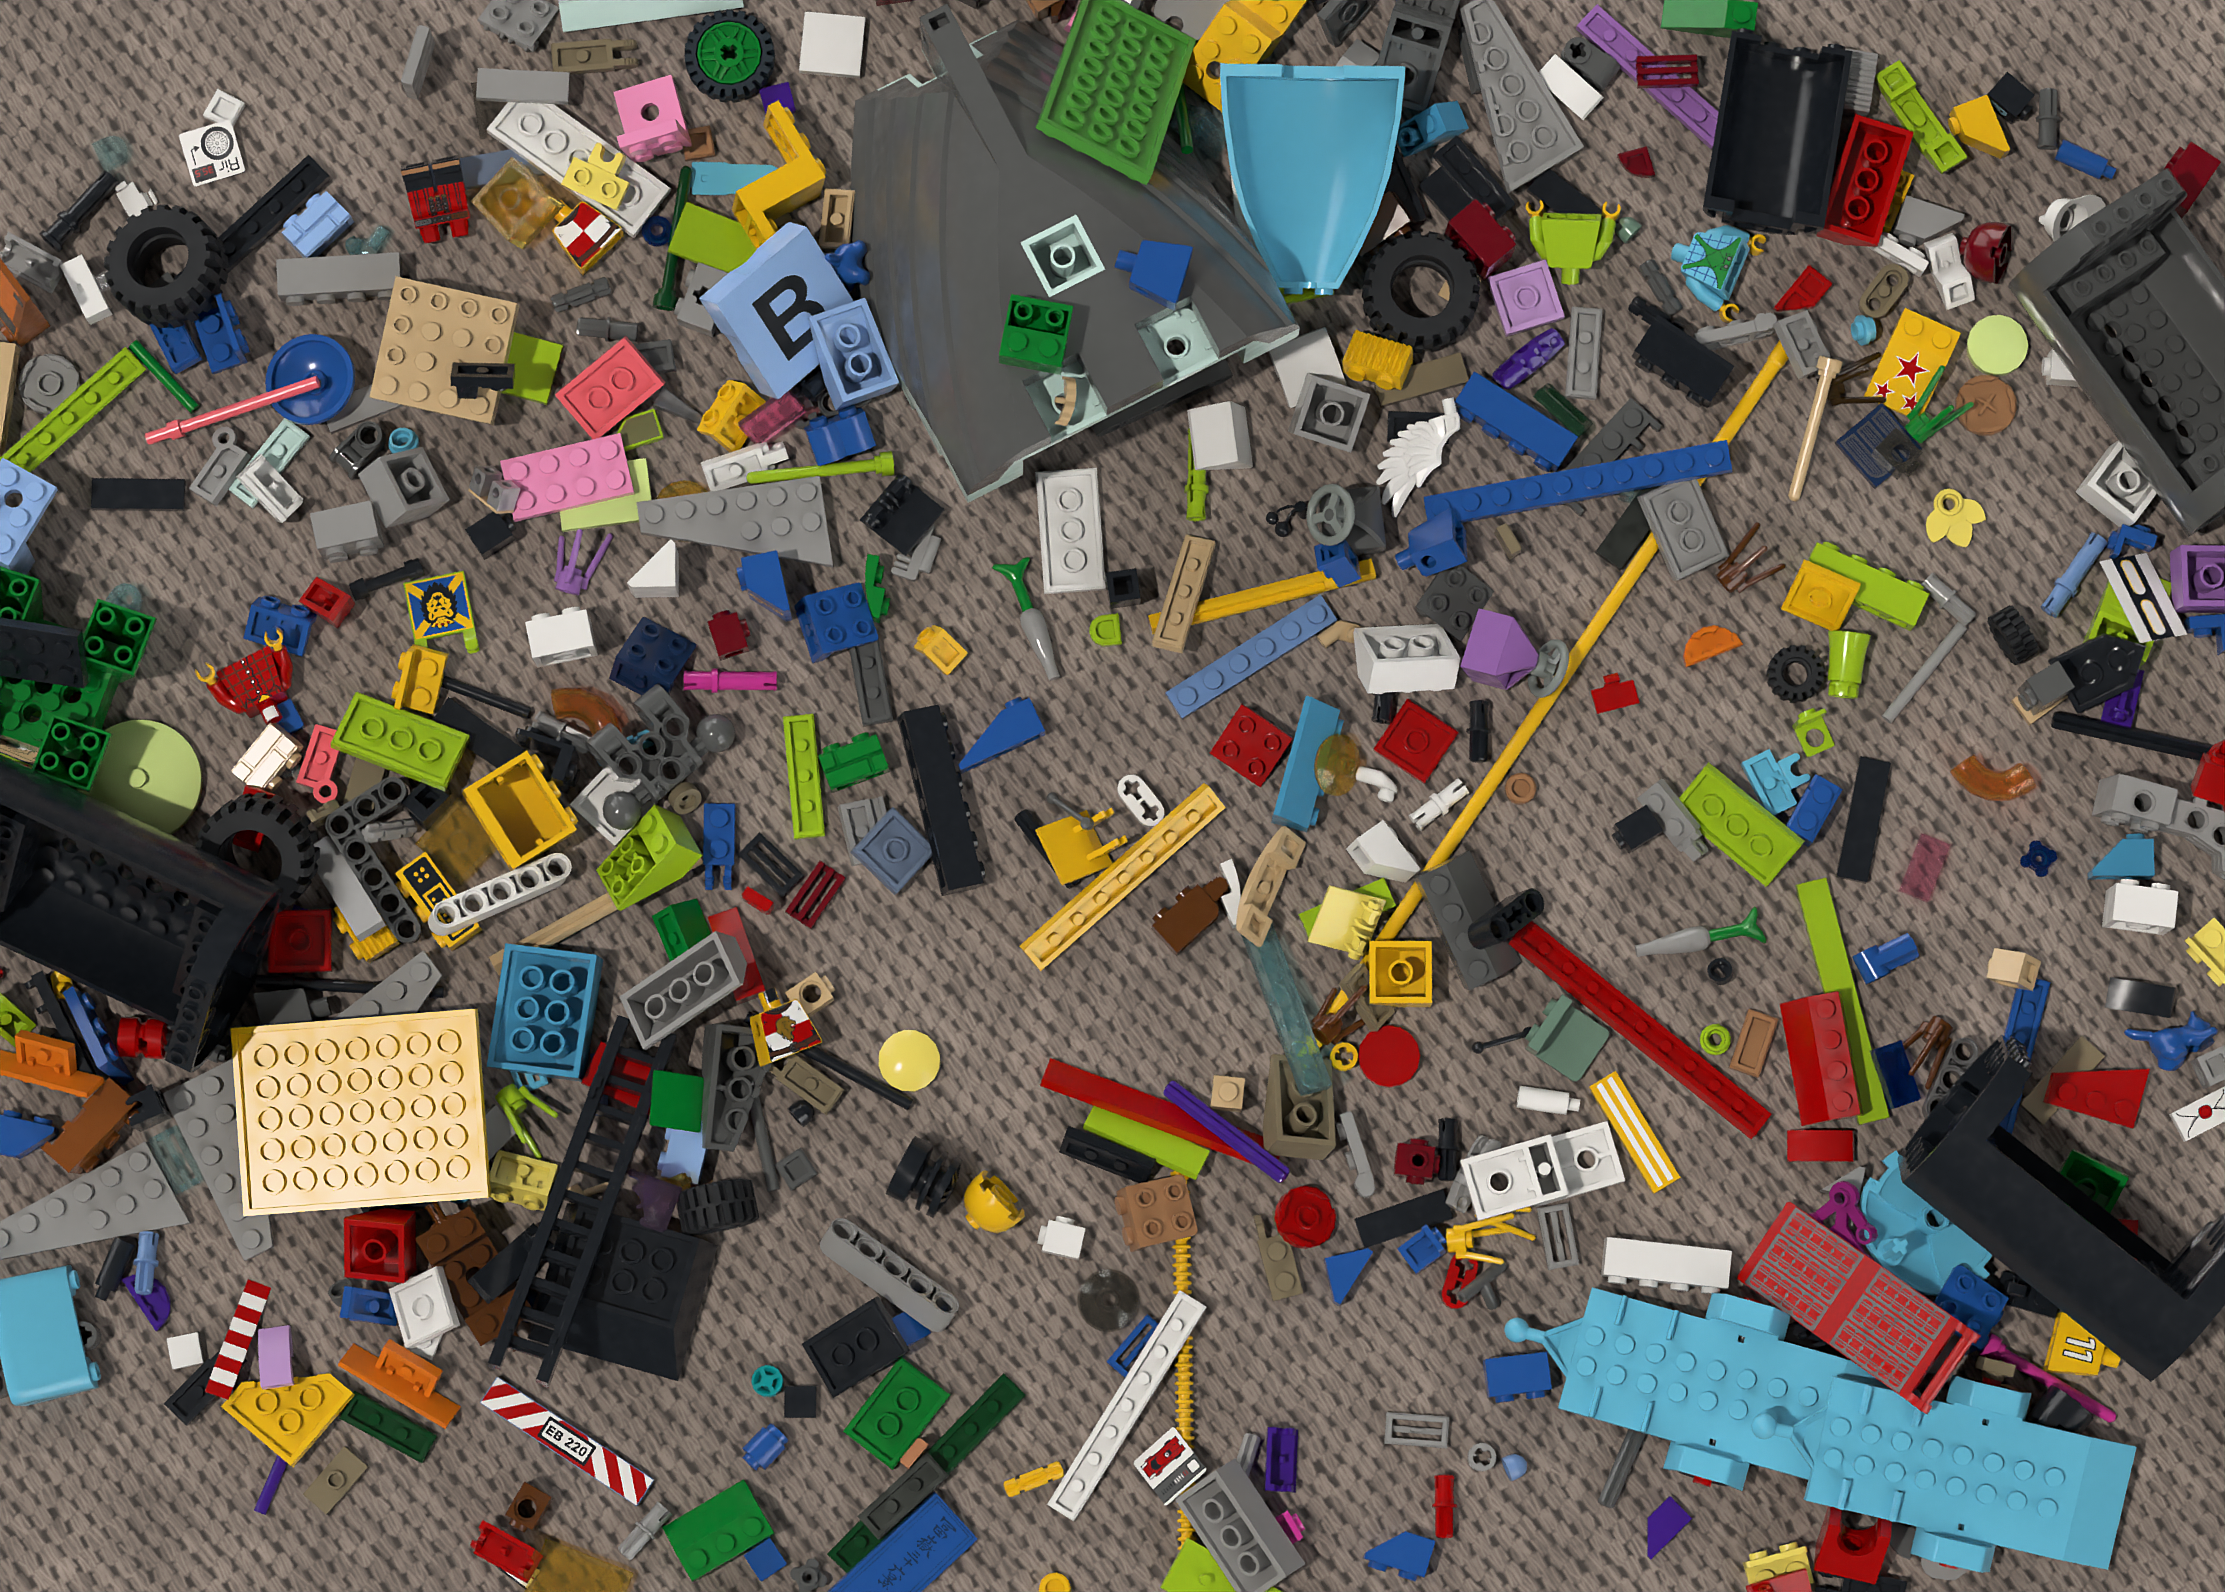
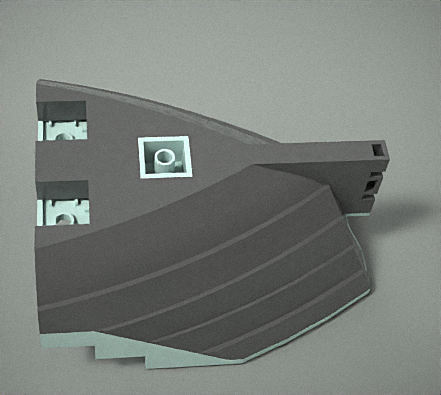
(984, 206)

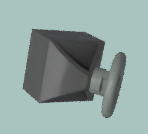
(1347, 516)

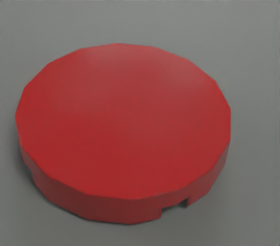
(1388, 1056)
(1305, 1217)

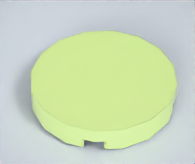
(1997, 345)

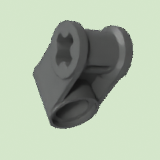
(1592, 64)
(357, 450)

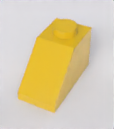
(1979, 127)

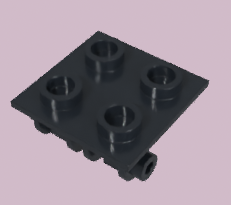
(902, 514)

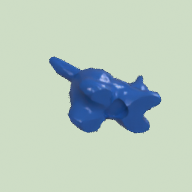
(848, 264)
(2173, 1044)

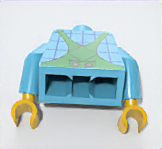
(1714, 264)

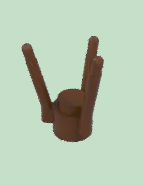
(1733, 575)
(1328, 1027)
(1935, 1034)

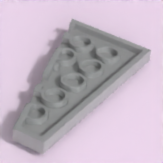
(747, 519)
(209, 1125)
(106, 1203)

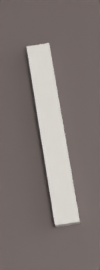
(1127, 1405)

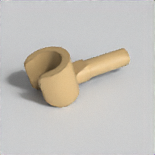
(589, 1191)

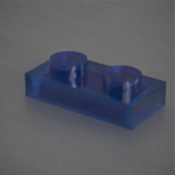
(1894, 1075)

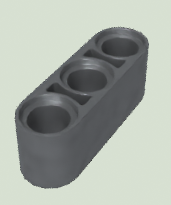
(1952, 1065)

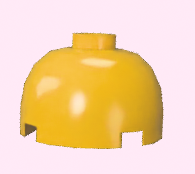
(991, 1204)

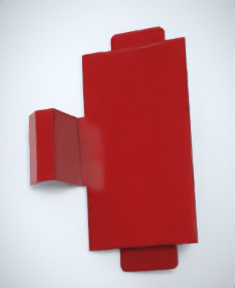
(1614, 694)

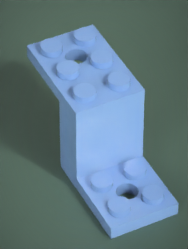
(20, 521)

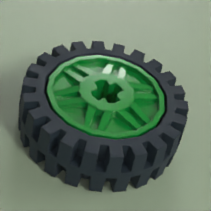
(729, 78)

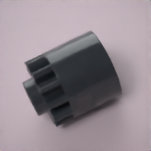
(2059, 1411)

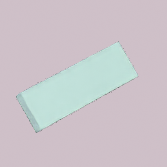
(278, 451)

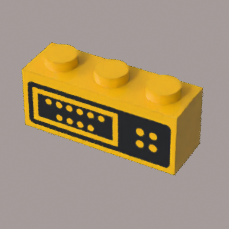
(429, 887)

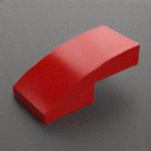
(1820, 1146)

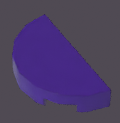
(154, 1306)

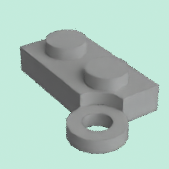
(221, 468)

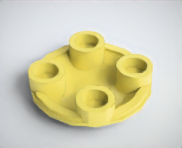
(909, 1060)

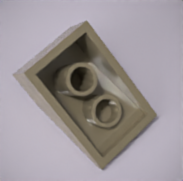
(1297, 1123)

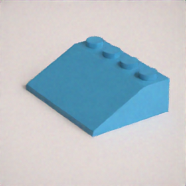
(545, 1012)

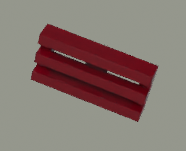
(1667, 59)
(803, 890)

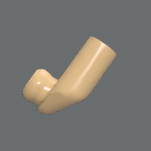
(1339, 630)

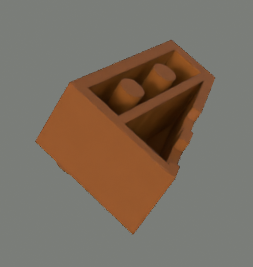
(93, 1128)

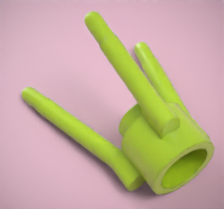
(513, 1103)

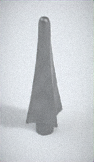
(668, 402)

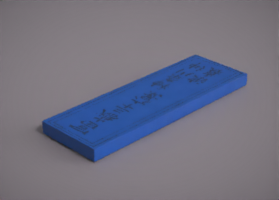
(912, 1552)

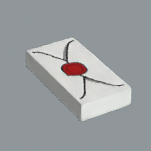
(2200, 1115)

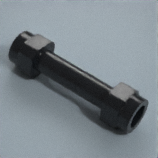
(412, 570)

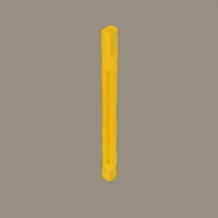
(1268, 595)

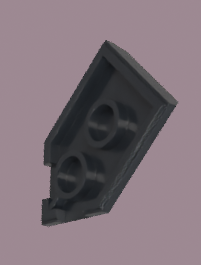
(2100, 669)

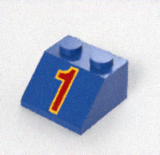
(765, 583)

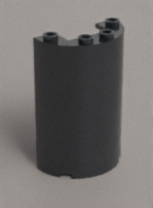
(1776, 135)

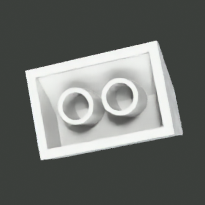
(1405, 658)

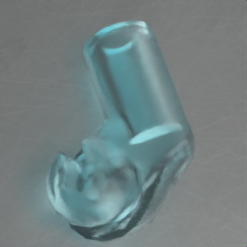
(367, 245)

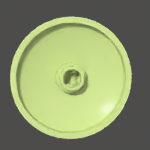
(149, 774)

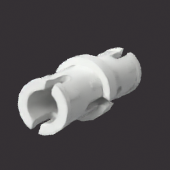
(1439, 804)

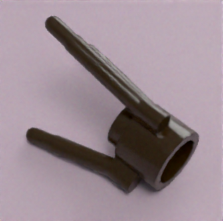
(1849, 372)

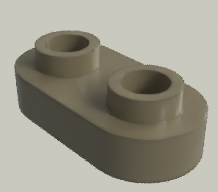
(1882, 292)

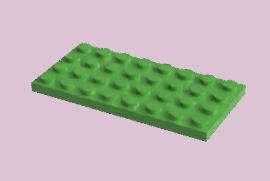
(1116, 86)

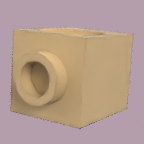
(2013, 969)
(813, 980)

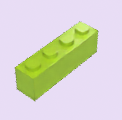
(1879, 589)

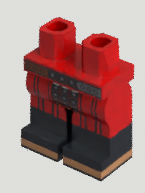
(437, 207)

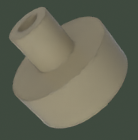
(684, 798)

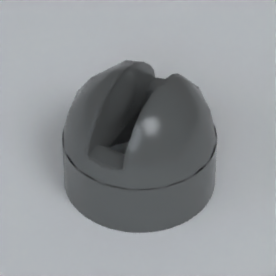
(336, 1291)

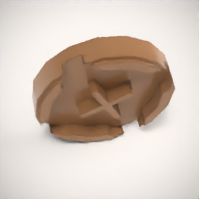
(1992, 407)

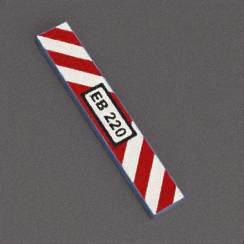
(567, 1441)

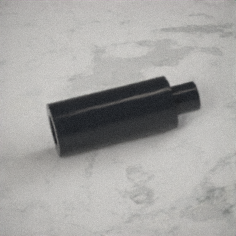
(113, 1268)

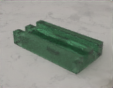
(1563, 409)

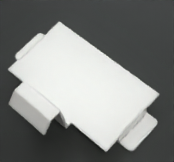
(133, 200)

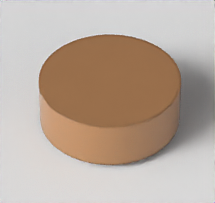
(1520, 788)

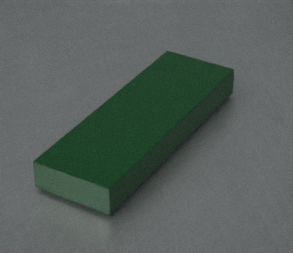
(388, 1427)

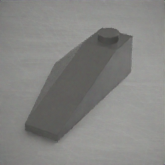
(730, 1084)

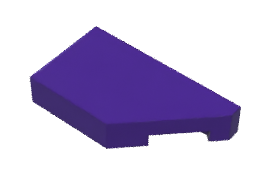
(1664, 1525)

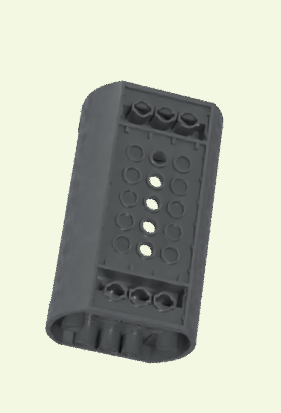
(2166, 301)

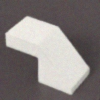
(1948, 272)

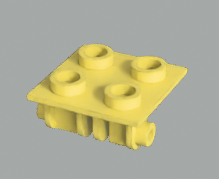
(1346, 921)

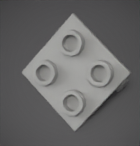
(518, 20)

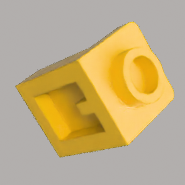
(940, 648)

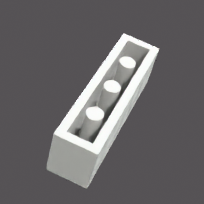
(1666, 1264)

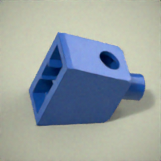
(1157, 270)
(1435, 545)

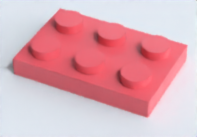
(610, 388)

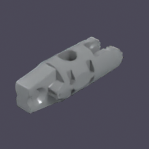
(1459, 1195)

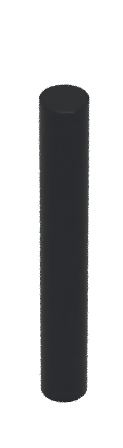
(486, 697)

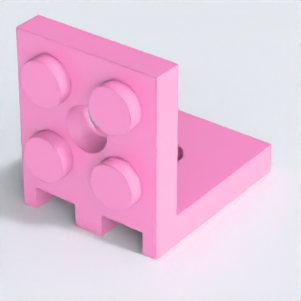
(655, 137)

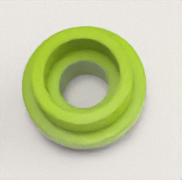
(1719, 1030)

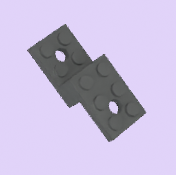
(1418, 40)

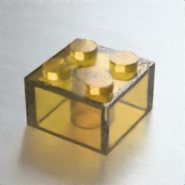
(517, 203)

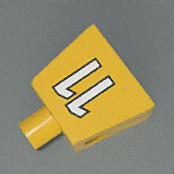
(2076, 1350)

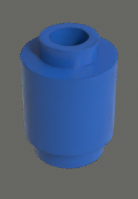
(764, 1447)

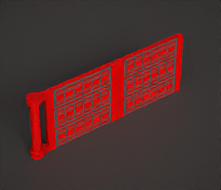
(1855, 1305)

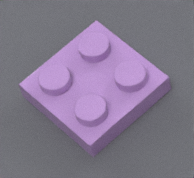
(1525, 298)

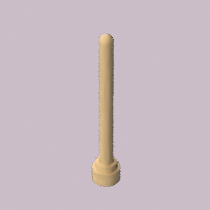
(1827, 370)

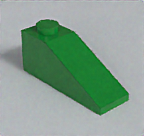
(1709, 16)

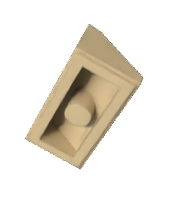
(836, 219)

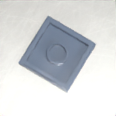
(893, 850)

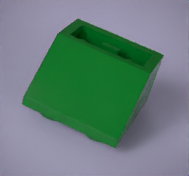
(1035, 334)

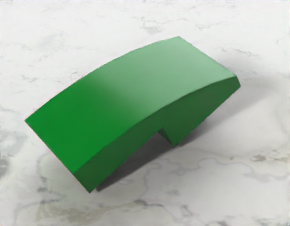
(876, 596)

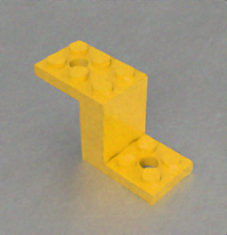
(784, 188)

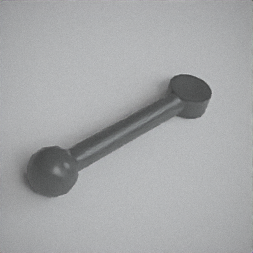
(1085, 822)

